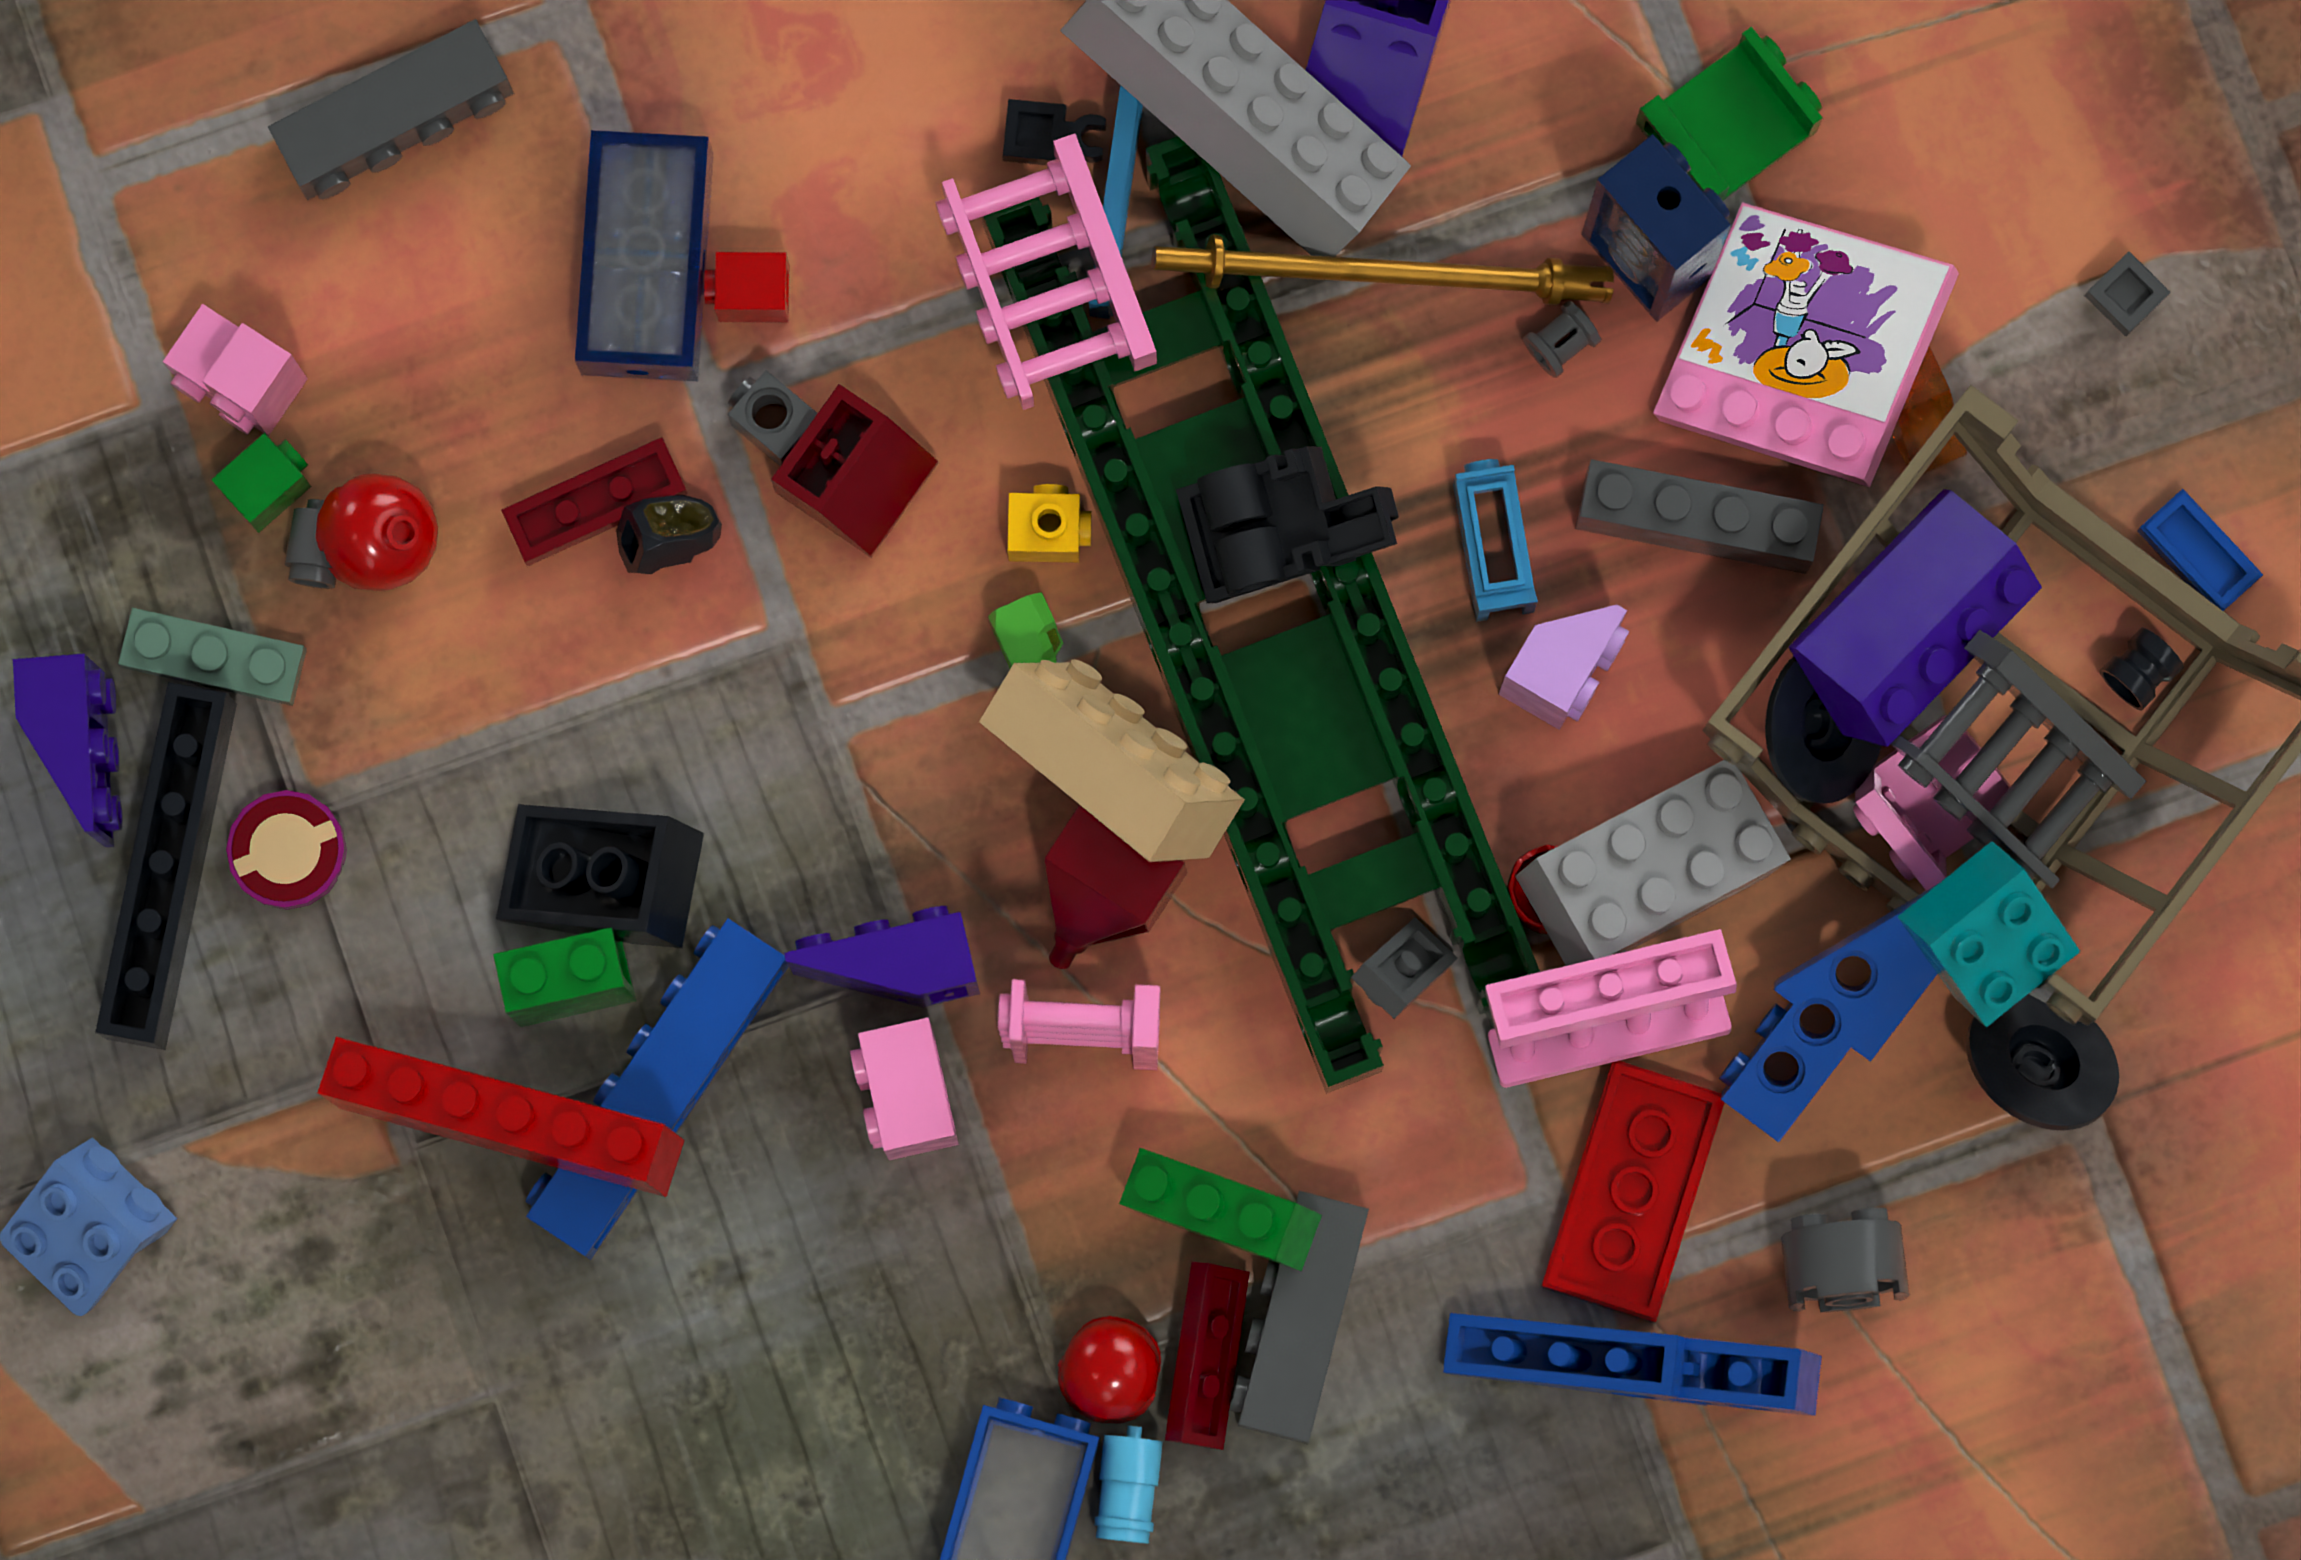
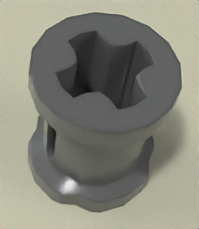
(1581, 334)

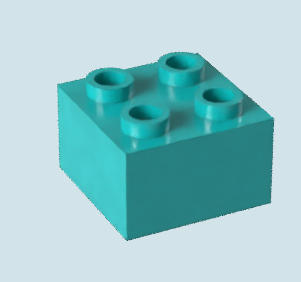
(1989, 933)

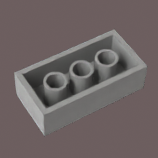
(1653, 866)

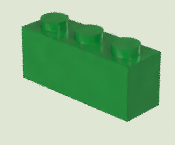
(1220, 1209)

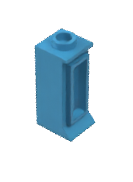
(1480, 478)

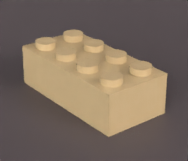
(1112, 760)

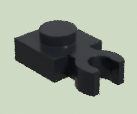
(1035, 126)

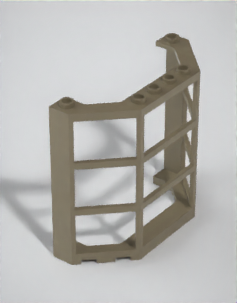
(1987, 436)

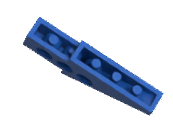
(1862, 1015)
(1634, 1364)

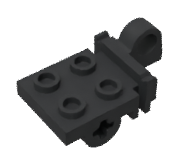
(1279, 523)

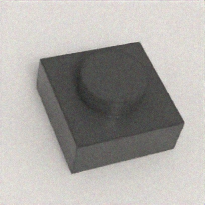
(2127, 293)

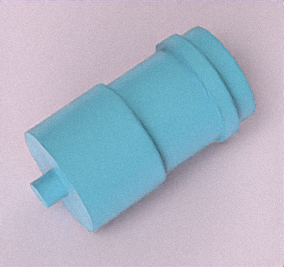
(1128, 1485)

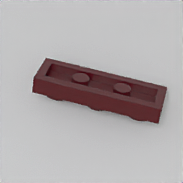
(591, 501)
(1207, 1355)

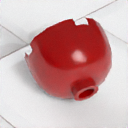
(377, 532)

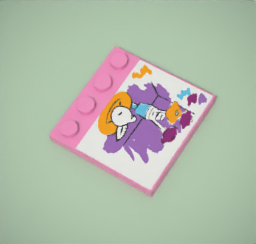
(1806, 344)

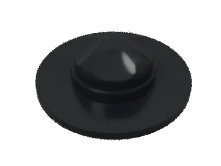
(1808, 746)
(2044, 1066)

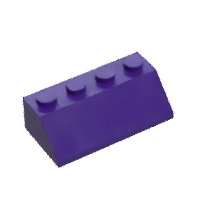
(1908, 617)

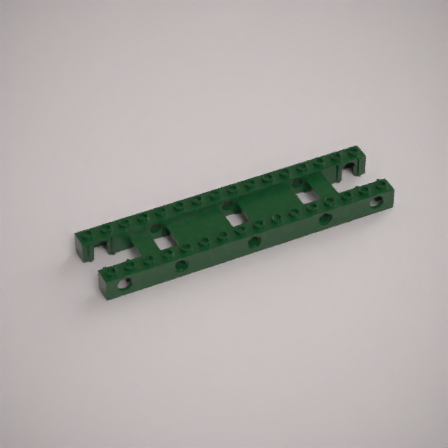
(1298, 711)

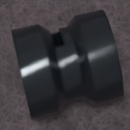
(2141, 668)

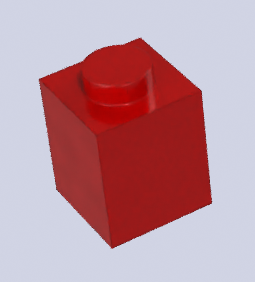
(749, 287)

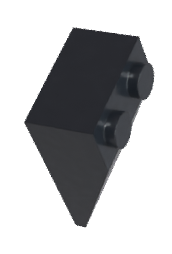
(601, 872)

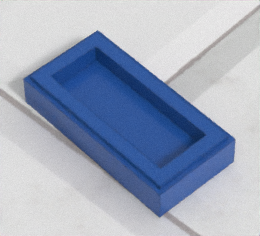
(2199, 551)

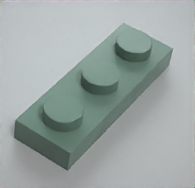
(212, 656)

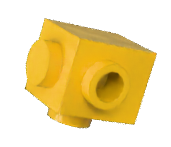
(1047, 525)

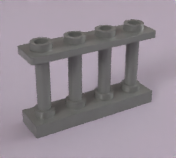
(2067, 737)

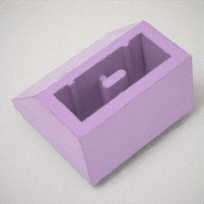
(1557, 664)

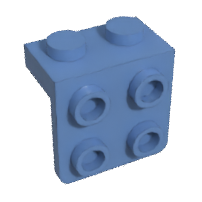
(84, 1225)

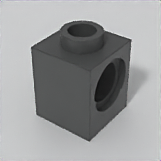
(752, 397)

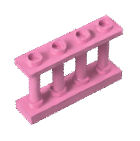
(1084, 229)
(1610, 1008)
(1127, 1026)

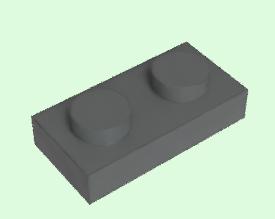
(1404, 968)

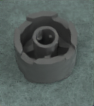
(1844, 1261)

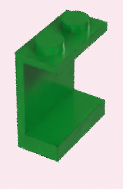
(1735, 116)
(564, 977)

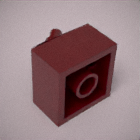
(1102, 887)

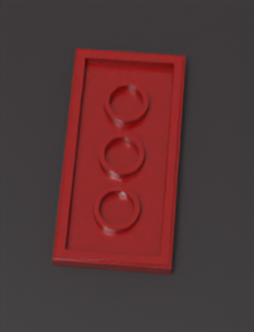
(1633, 1191)

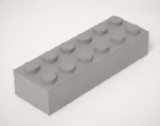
(1245, 112)

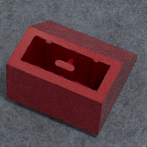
(854, 471)

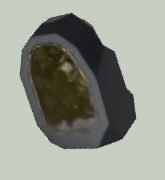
(666, 532)

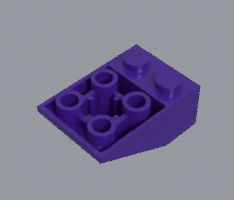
(1378, 59)
(64, 715)
(906, 963)

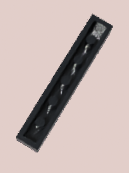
(166, 866)

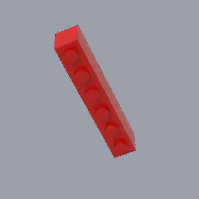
(501, 1116)

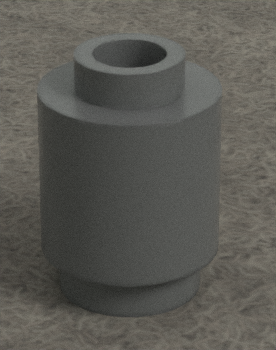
(303, 556)

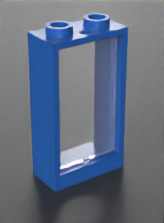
(1021, 1486)

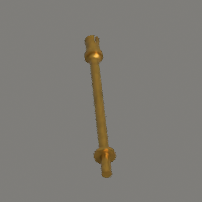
(1549, 281)

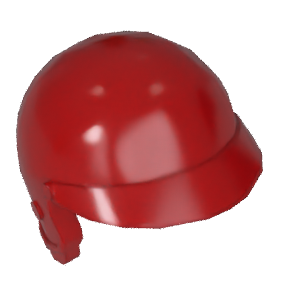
(1110, 1370)

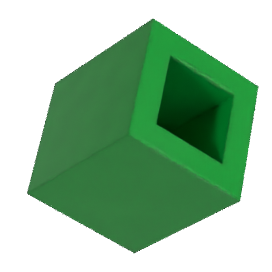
(263, 480)

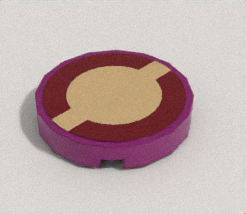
(286, 849)

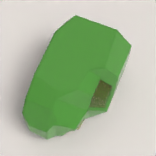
(1026, 630)

